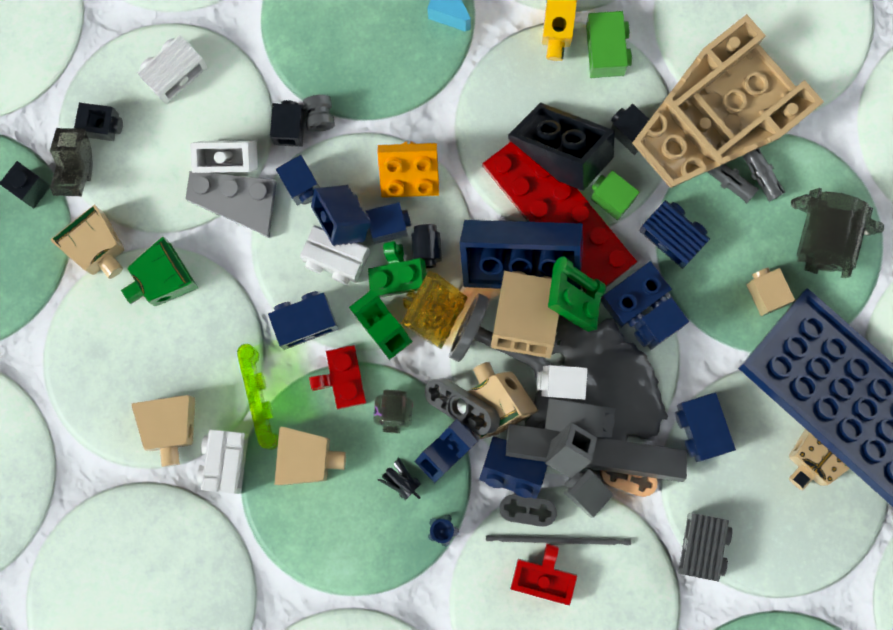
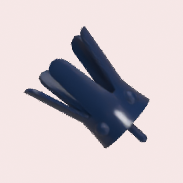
(442, 530)

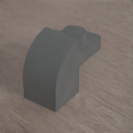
(592, 418)

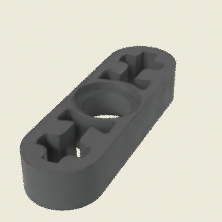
(474, 406)

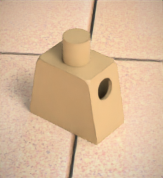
(166, 426)
(305, 458)

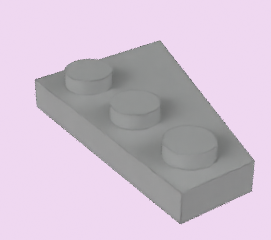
(237, 198)

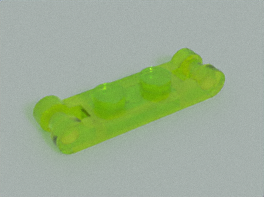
(254, 384)

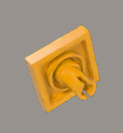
(408, 169)

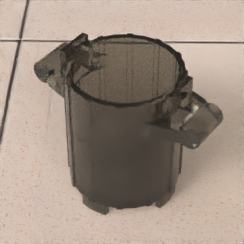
(833, 230)

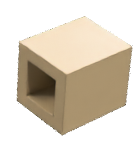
(769, 290)

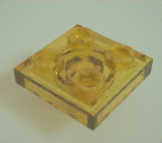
(433, 309)

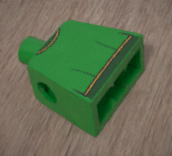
(158, 275)

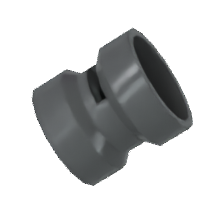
(318, 113)

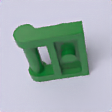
(570, 301)

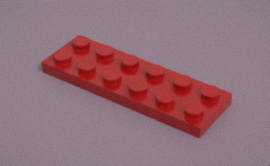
(546, 199)

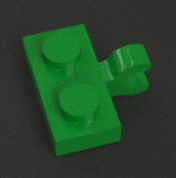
(398, 275)

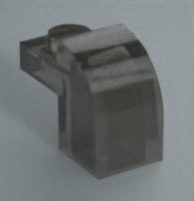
(73, 161)

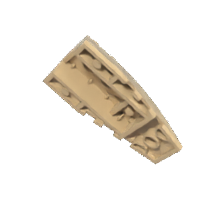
(723, 107)

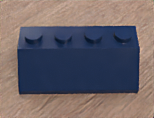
(511, 246)

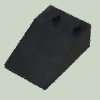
(565, 144)

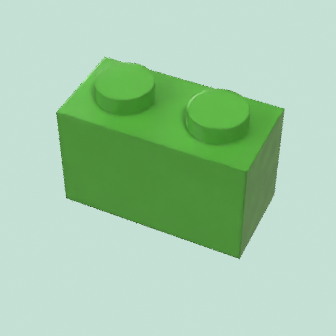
(607, 44)

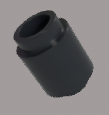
(426, 244)

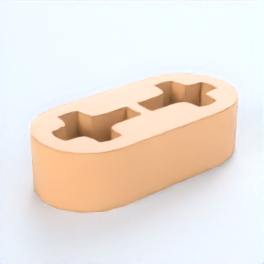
(629, 487)

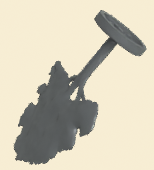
(615, 371)

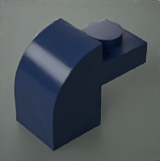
(446, 450)

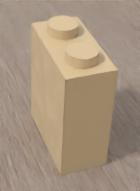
(523, 316)

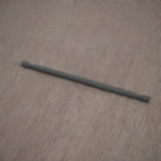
(565, 540)

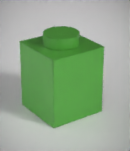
(613, 194)

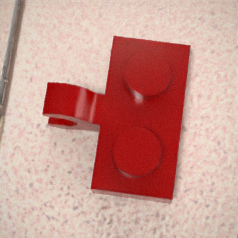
(343, 377)
(543, 579)

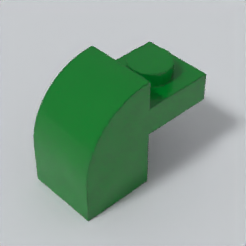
(380, 324)

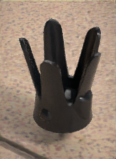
(402, 482)

